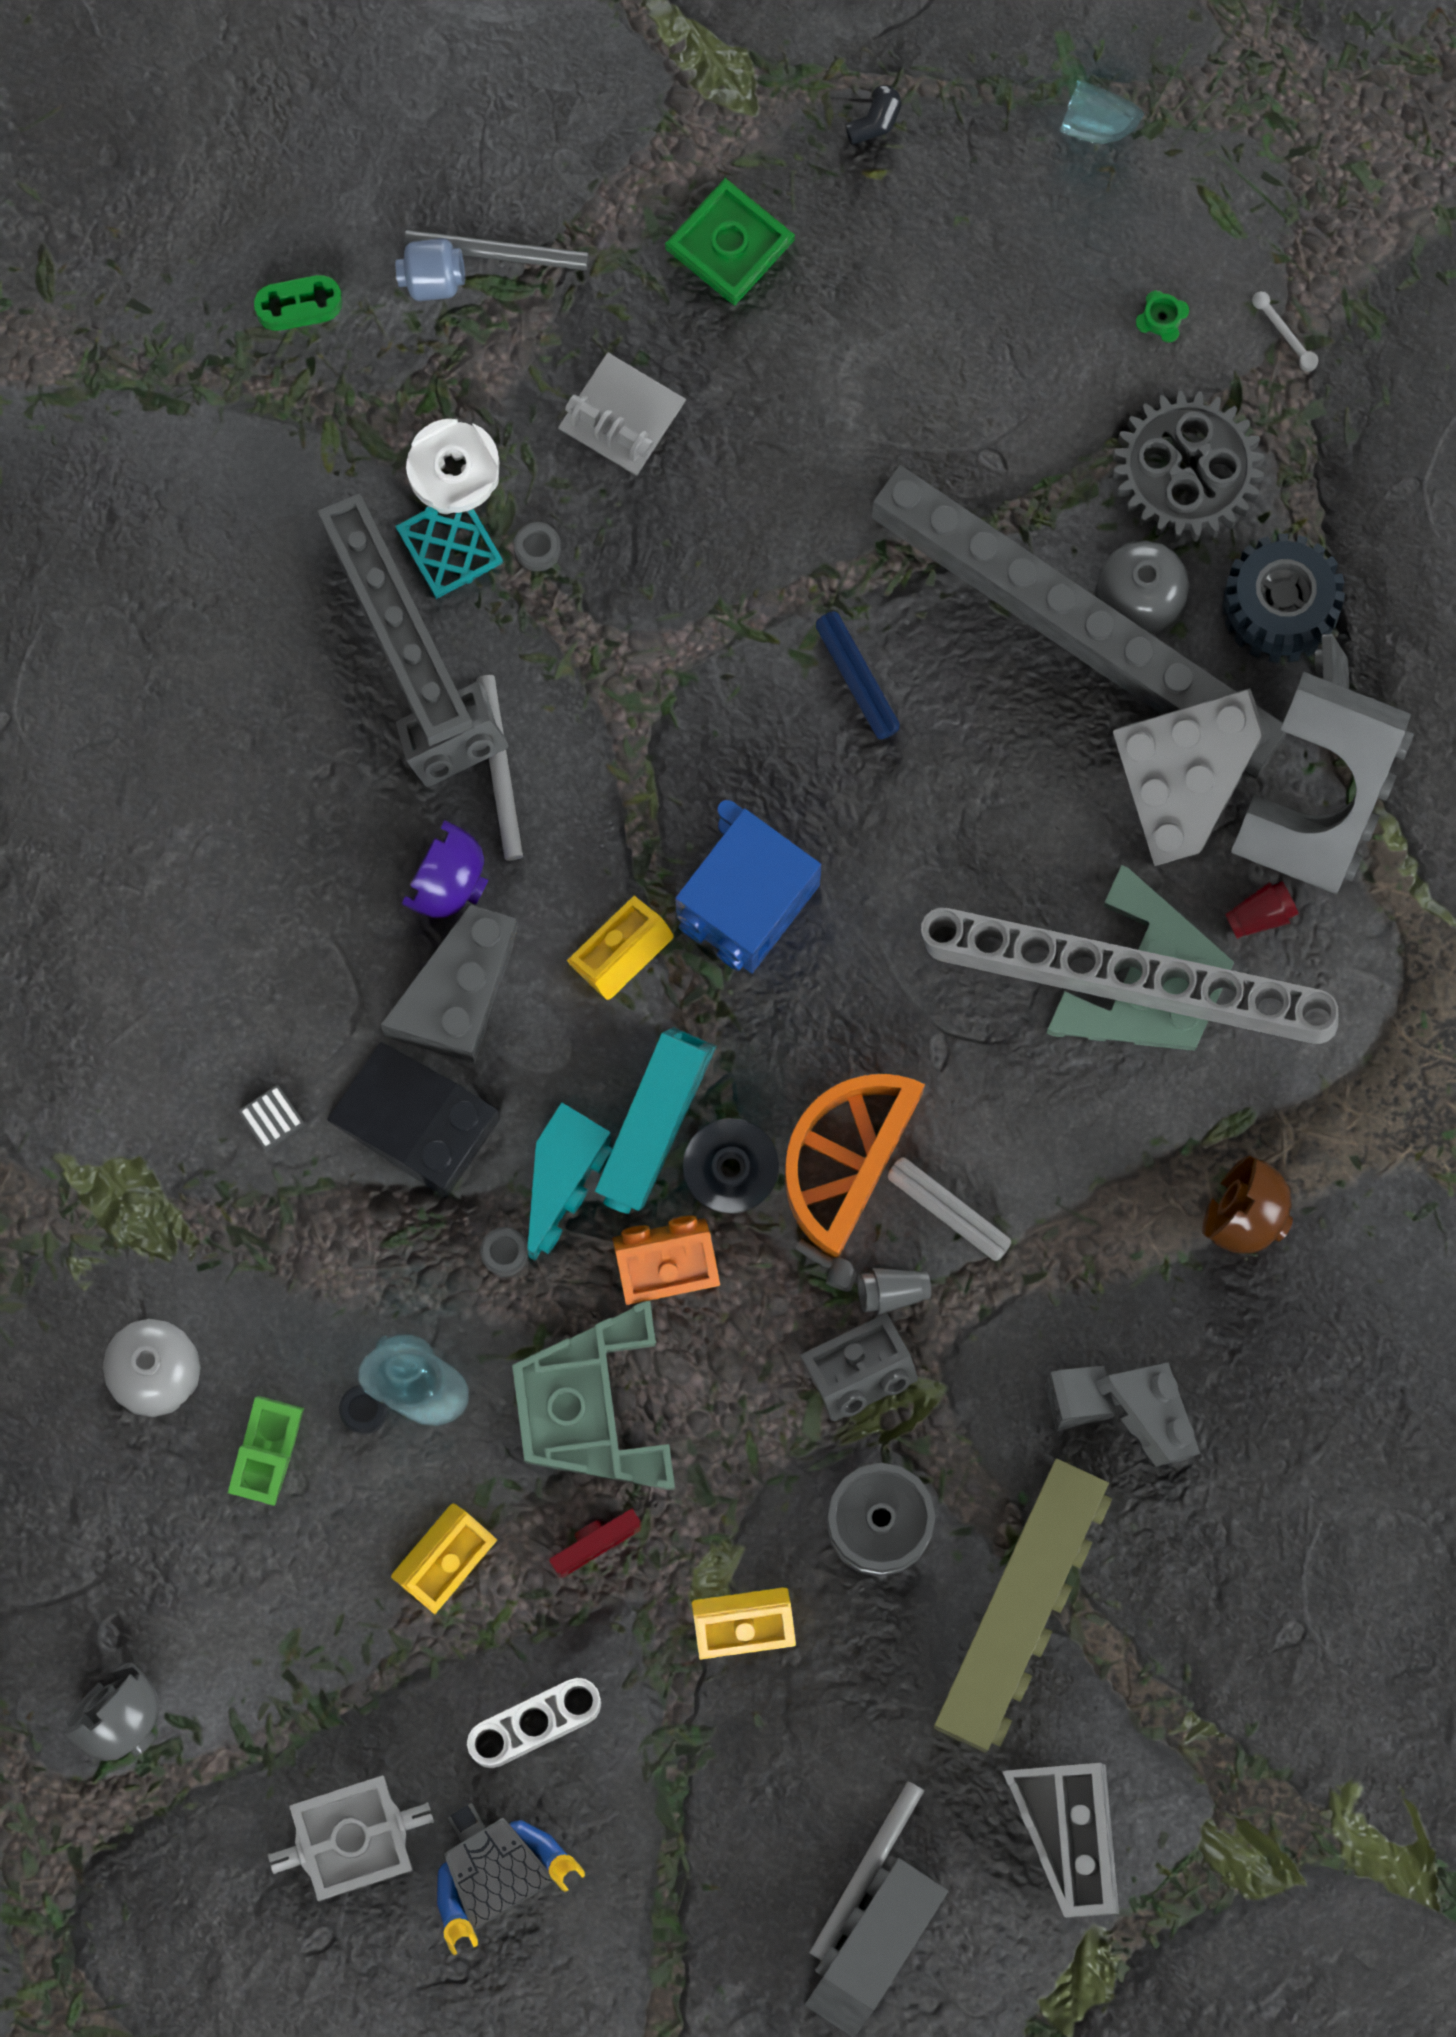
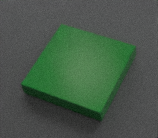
(729, 241)

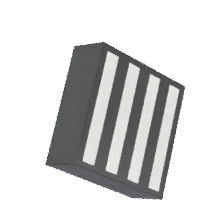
(271, 1118)

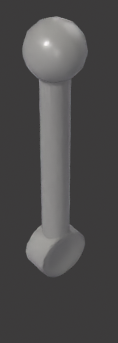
(1308, 359)

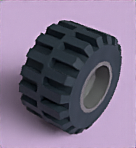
(1283, 597)

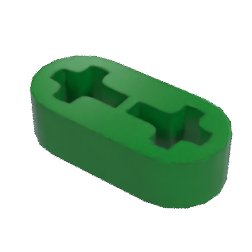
(300, 313)

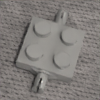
(351, 1838)

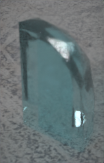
(1099, 115)

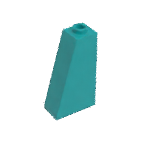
(654, 1119)

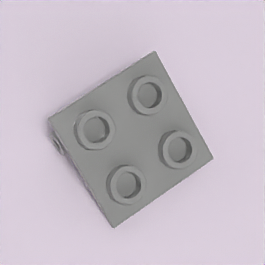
(621, 413)

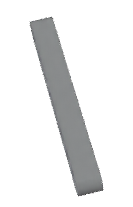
(1145, 992)

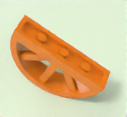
(869, 1169)

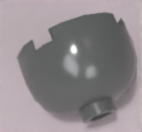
(1145, 585)
(115, 1717)

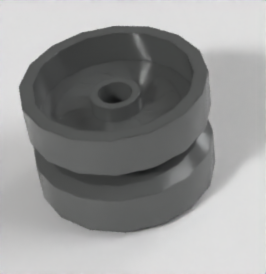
(874, 1548)

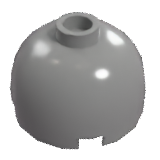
(151, 1367)

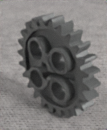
(1153, 488)

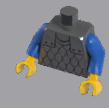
(494, 1871)

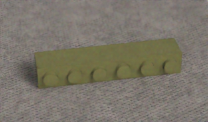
(1021, 1606)

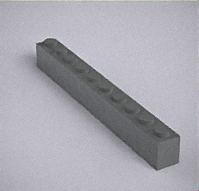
(1053, 603)

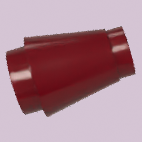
(1263, 910)

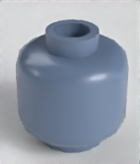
(431, 269)

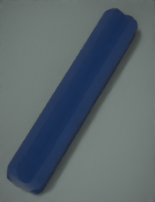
(857, 675)

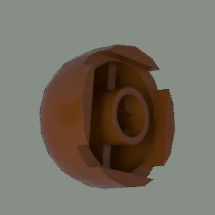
(1251, 1210)

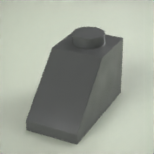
(1076, 1399)

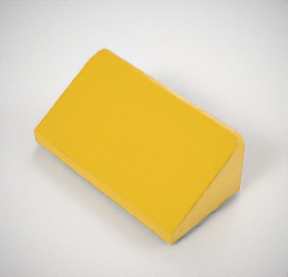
(621, 948)
(443, 1558)
(743, 1623)

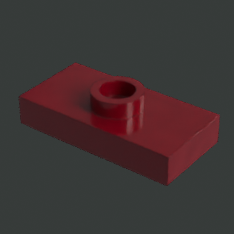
(594, 1541)

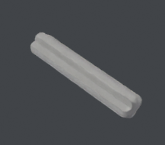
(949, 1209)

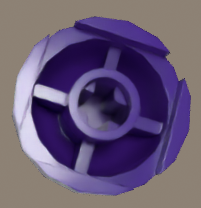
(448, 875)

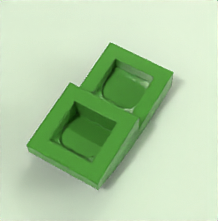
(266, 1450)

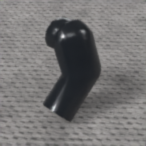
(880, 116)

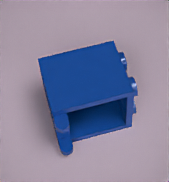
(746, 889)

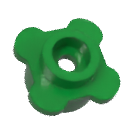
(1167, 304)

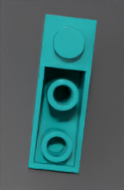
(563, 1162)

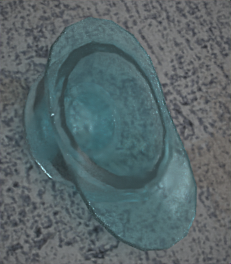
(413, 1380)

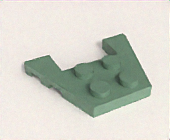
(1166, 935)
(569, 1405)

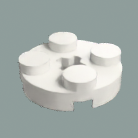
(461, 441)

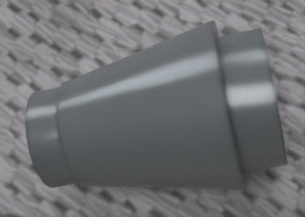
(892, 1289)

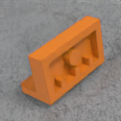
(665, 1259)

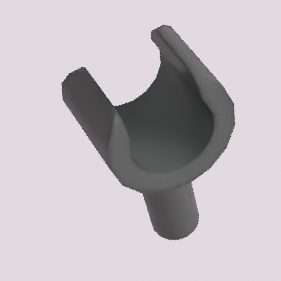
(841, 1271)

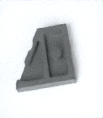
(1153, 1412)

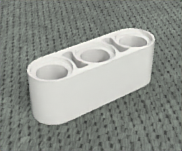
(509, 1723)

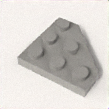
(1187, 769)

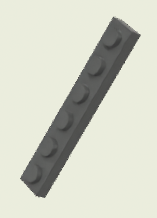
(395, 619)

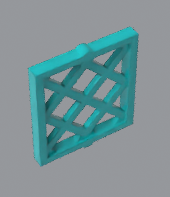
(467, 576)

